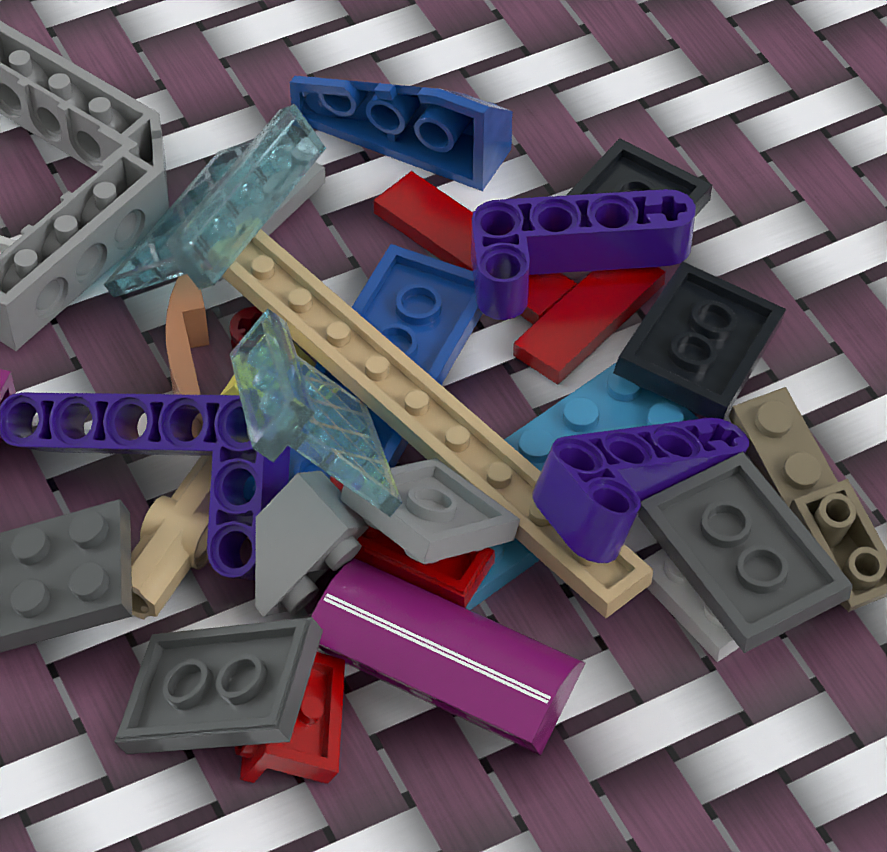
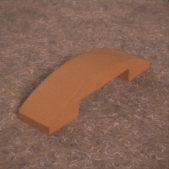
(185, 329)

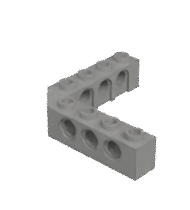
(106, 213)

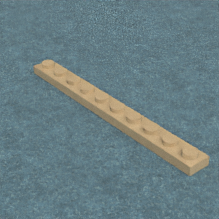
(423, 413)

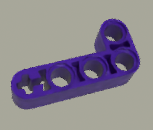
(573, 236)
(598, 478)

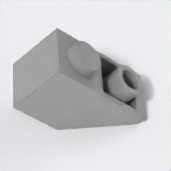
(299, 540)

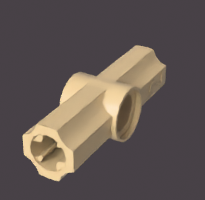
(171, 541)

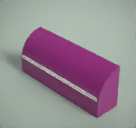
(446, 654)

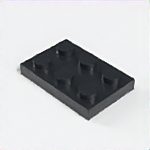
(700, 342)

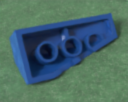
(412, 124)

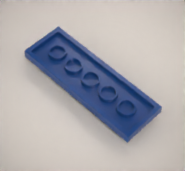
(424, 312)

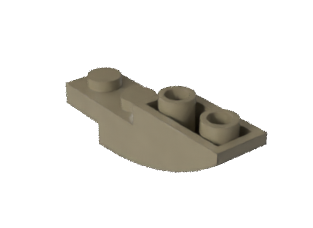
(801, 476)

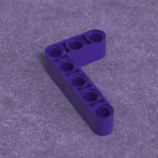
(166, 433)

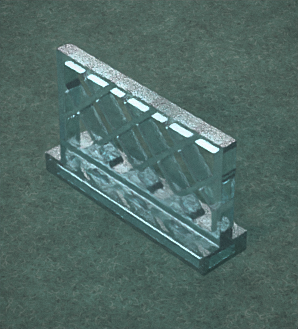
(222, 207)
(302, 408)

